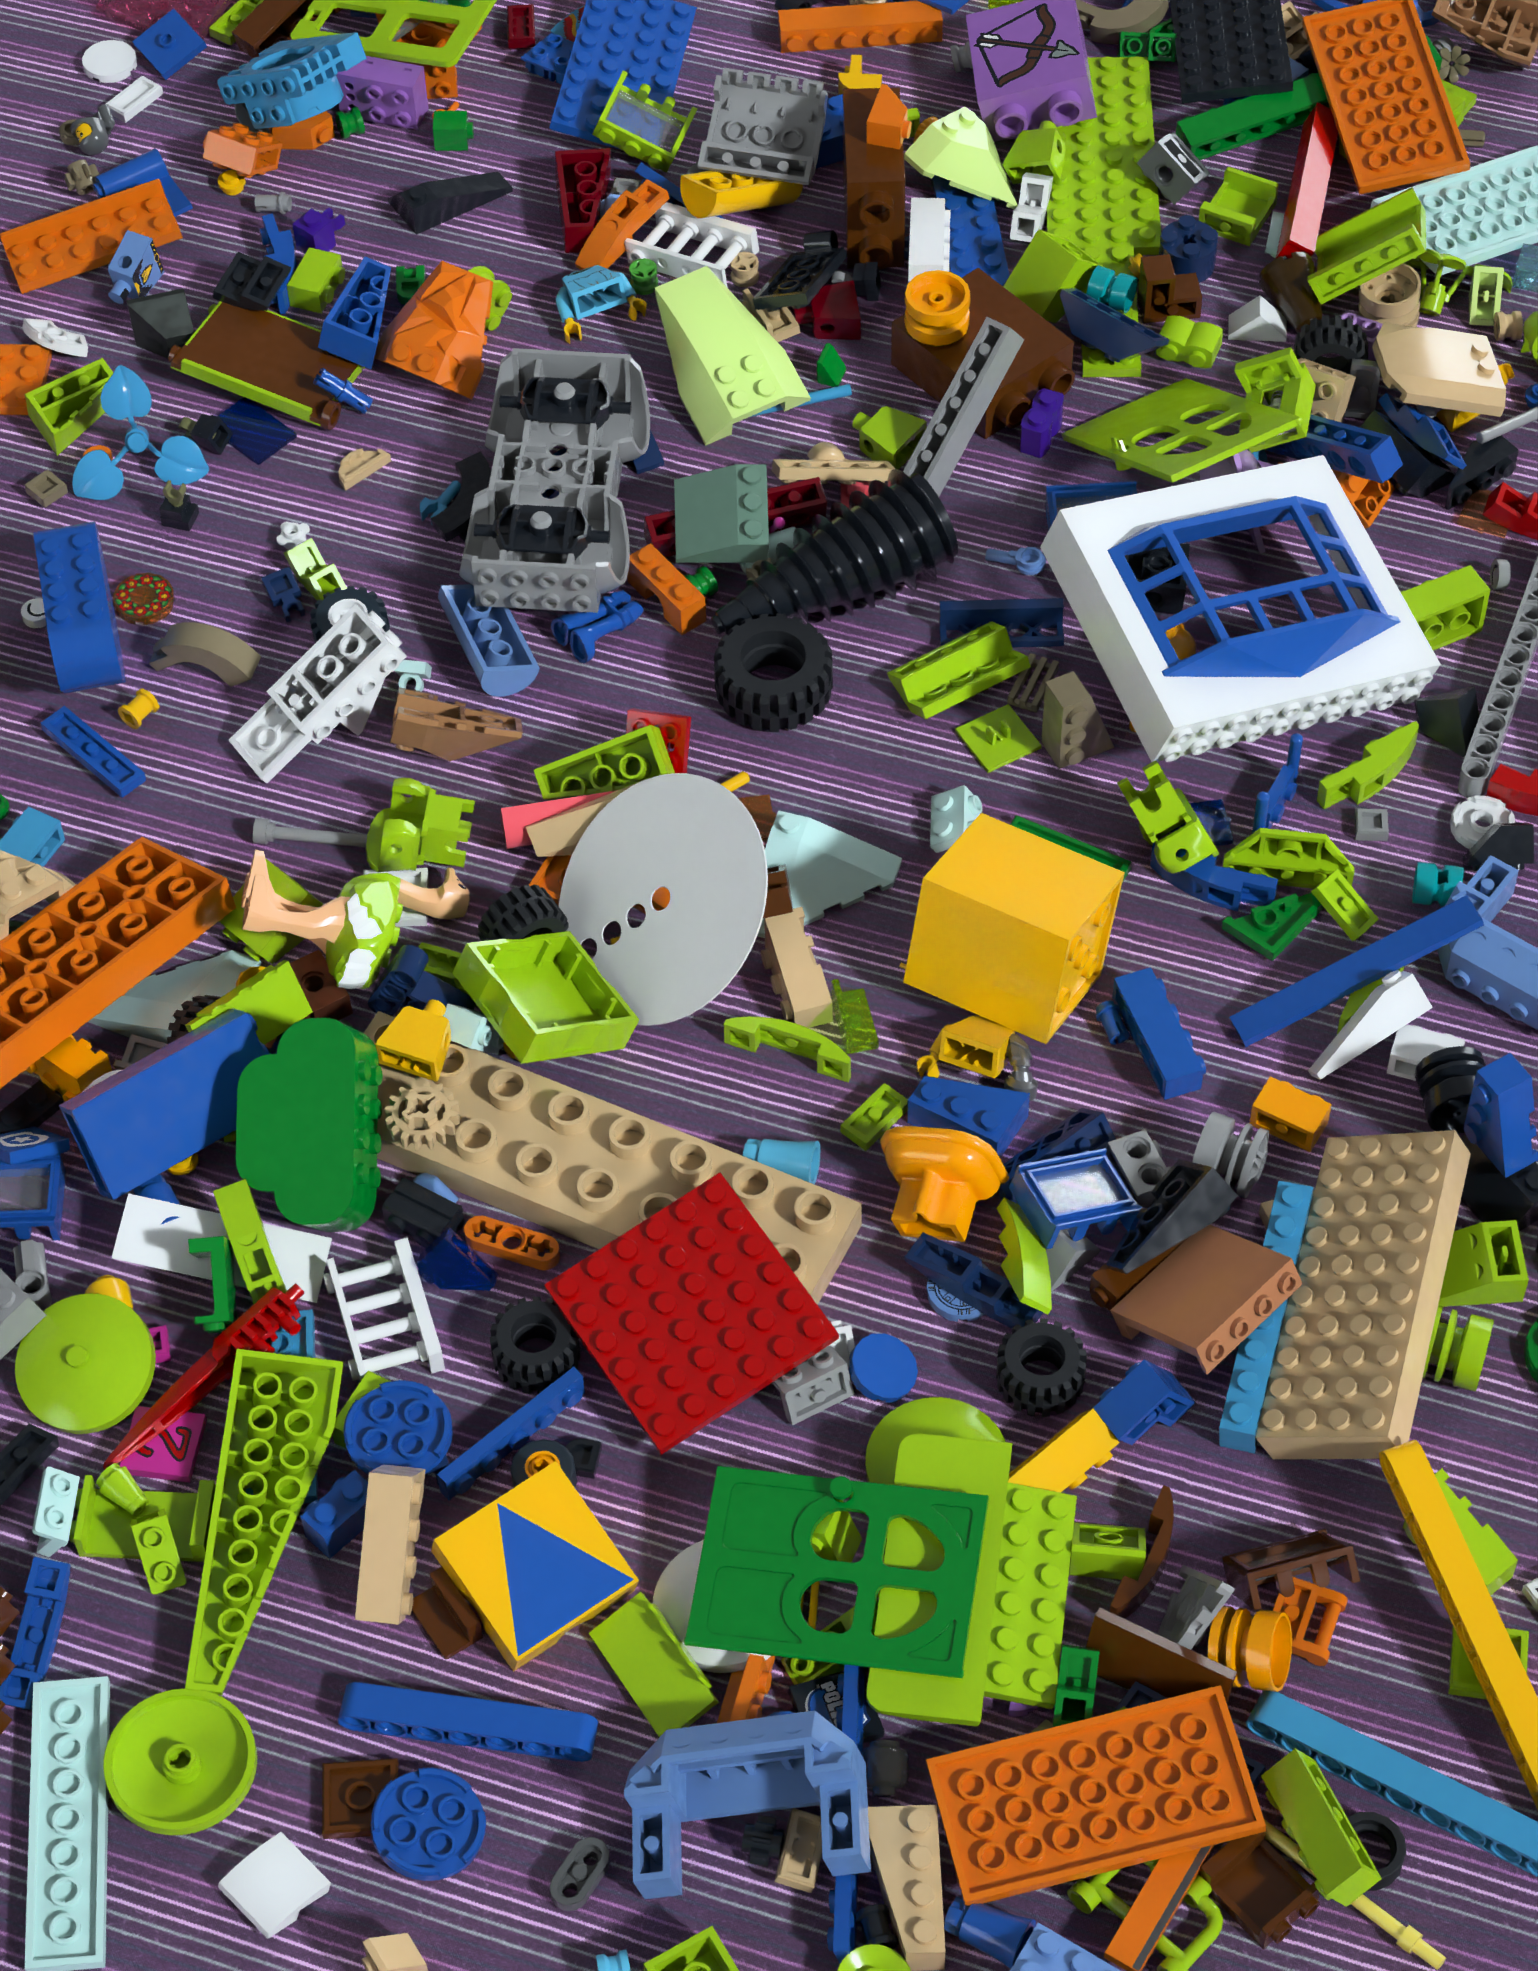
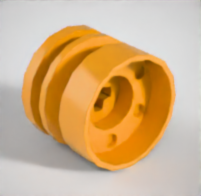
(1253, 1647)

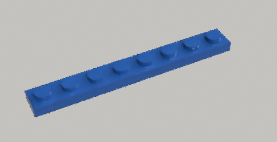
(844, 1898)

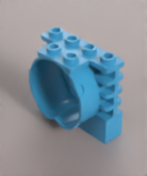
(292, 79)

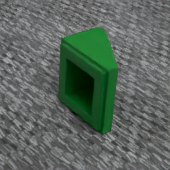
(830, 367)

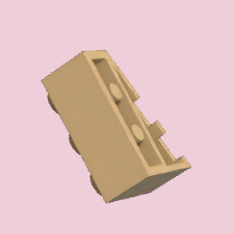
(796, 971)

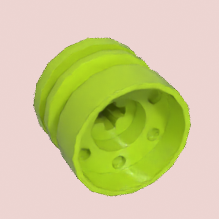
(1459, 1348)

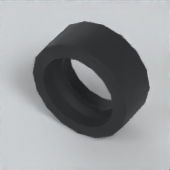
(1389, 1832)

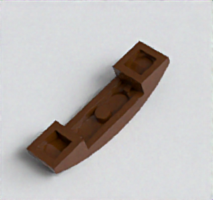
(1133, 1592)

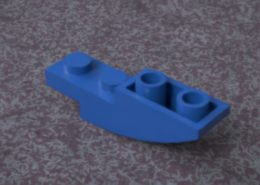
(282, 250)
(1219, 884)

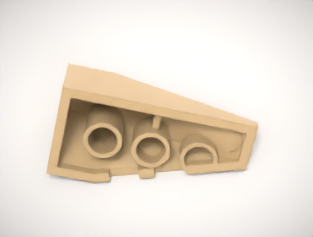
(562, 832)

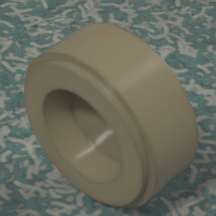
(66, 135)

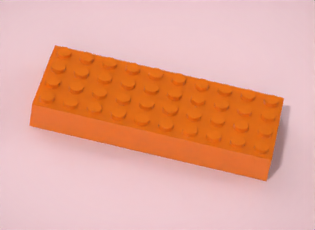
(100, 945)

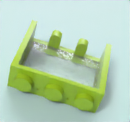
(642, 125)

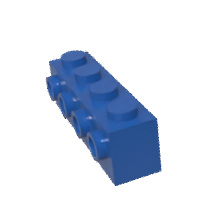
(1158, 1033)

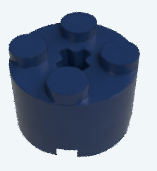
(1190, 246)

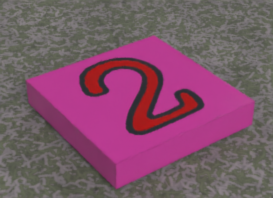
(171, 1452)

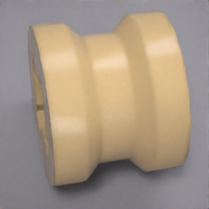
(745, 269)
(1508, 325)

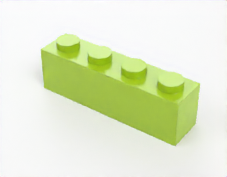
(1320, 1828)

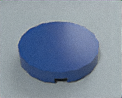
(882, 1367)

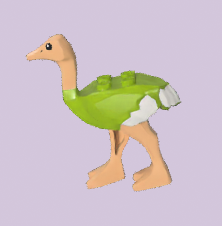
(354, 926)

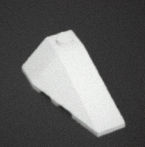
(1381, 1014)

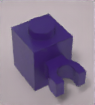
(317, 230)

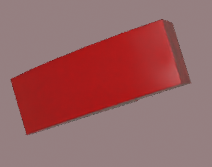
(1513, 510)
(1515, 789)

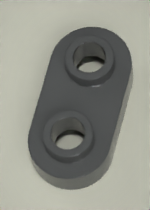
(578, 1875)

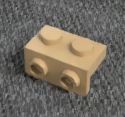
(778, 323)

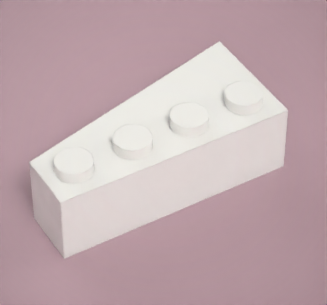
(928, 236)

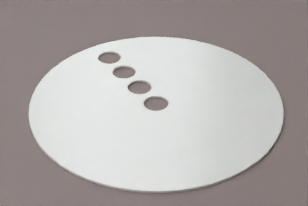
(712, 860)

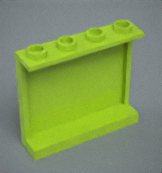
(1369, 245)

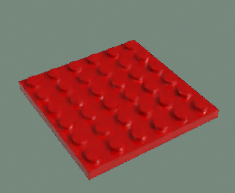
(691, 1312)

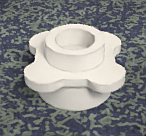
(292, 534)

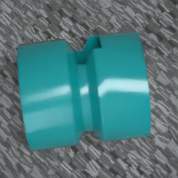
(1112, 289)
(1434, 883)

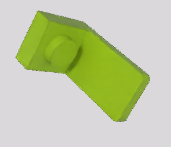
(158, 1551)

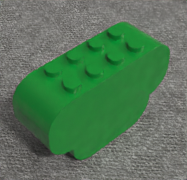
(313, 1125)

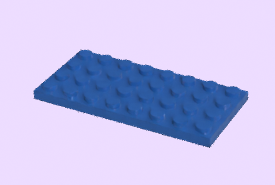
(617, 36)

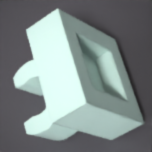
(413, 670)

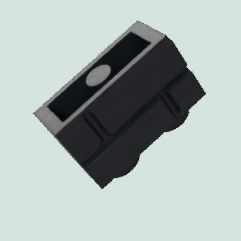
(420, 1213)

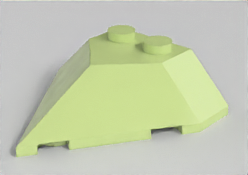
(964, 154)

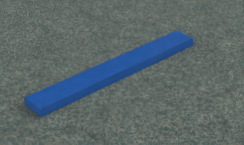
(1356, 970)

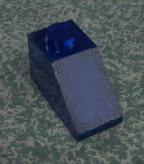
(455, 1265)

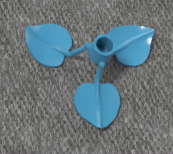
(125, 397)

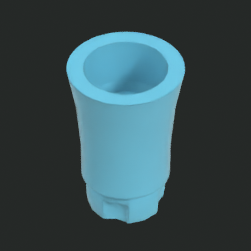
(791, 1157)

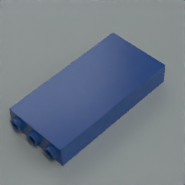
(164, 1104)

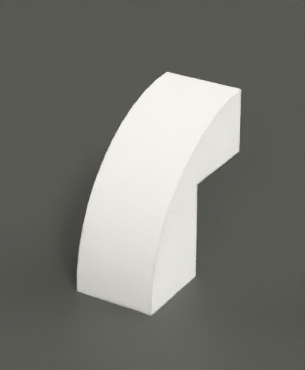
(1032, 206)

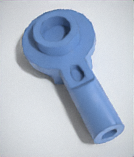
(1027, 560)

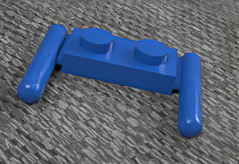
(1269, 805)

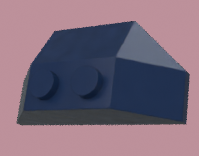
(1106, 328)

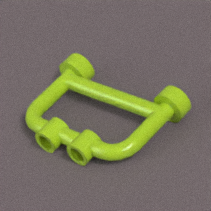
(1089, 1894)

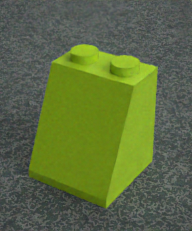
(1046, 269)
(268, 944)

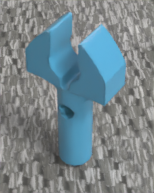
(437, 506)

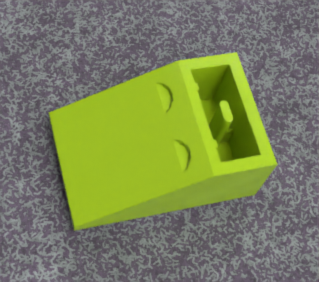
(1485, 1266)

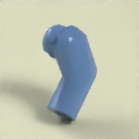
(435, 1185)

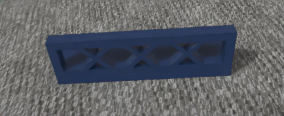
(1022, 614)
(1077, 1133)

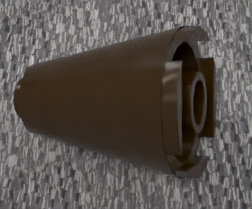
(1289, 290)

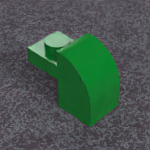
(1076, 1684)

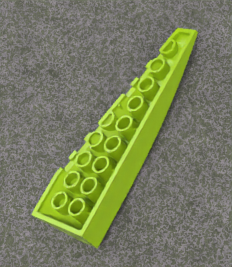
(272, 1442)

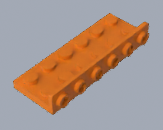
(87, 235)

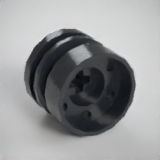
(1447, 1084)

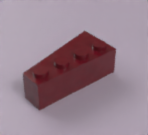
(581, 186)

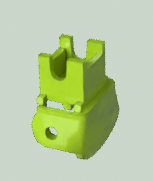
(1162, 810)
(418, 829)

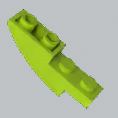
(1379, 766)
(249, 1239)

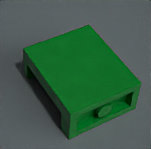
(223, 1281)

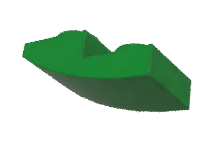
(1154, 46)

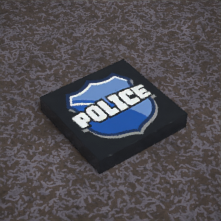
(823, 1697)

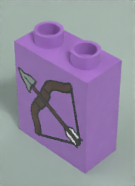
(1030, 66)

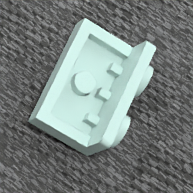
(951, 815)
(55, 1510)

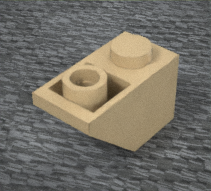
(392, 1954)

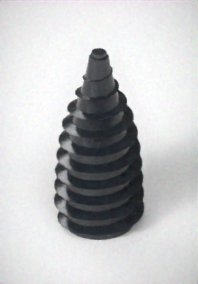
(857, 553)

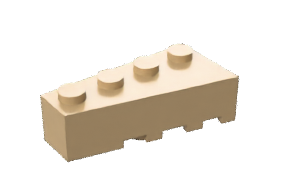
(389, 1543)

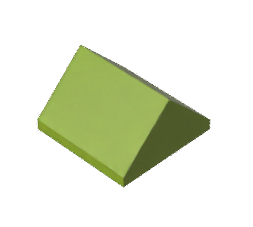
(1107, 1551)

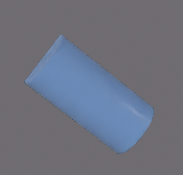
(489, 641)

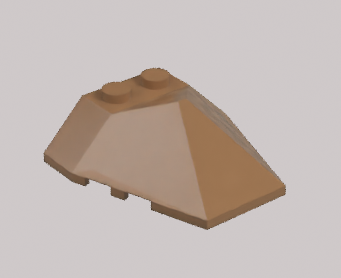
(1498, 26)
(448, 728)

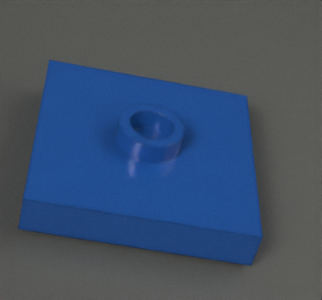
(169, 44)

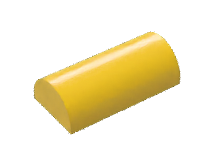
(724, 193)

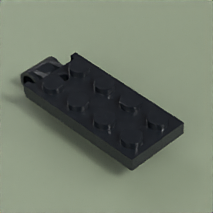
(802, 273)

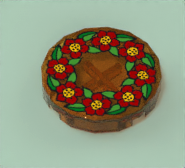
(144, 598)

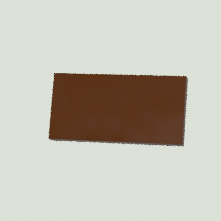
(1140, 1655)

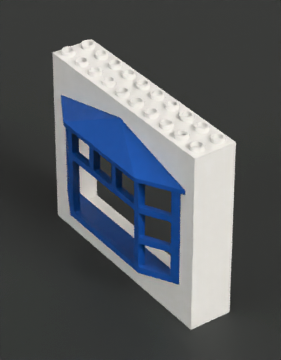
(1254, 680)

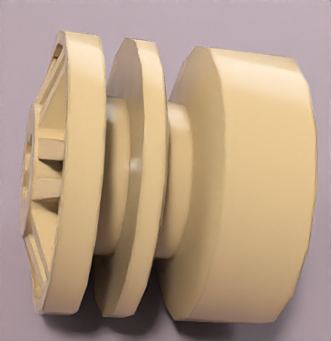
(1392, 297)

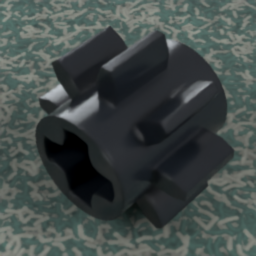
(763, 1840)

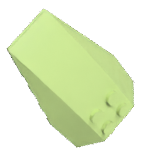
(722, 356)

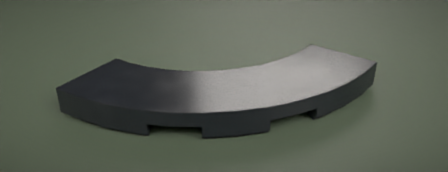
(475, 477)

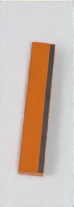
(1154, 1909)

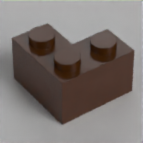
(1167, 294)

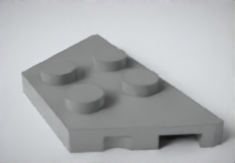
(1194, 1607)

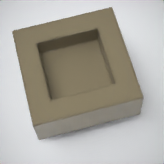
(46, 488)

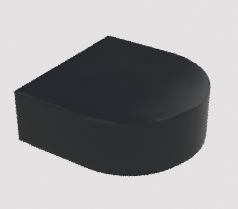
(586, 1456)

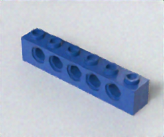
(1346, 449)

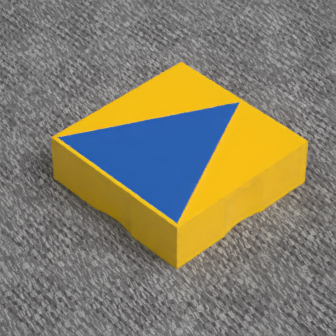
(534, 1565)

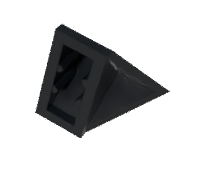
(1449, 718)

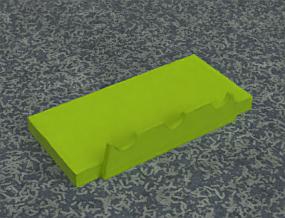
(269, 996)
(654, 1665)

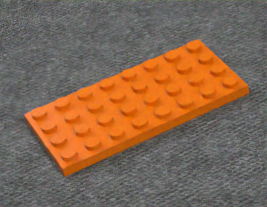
(1385, 94)
(1094, 1796)

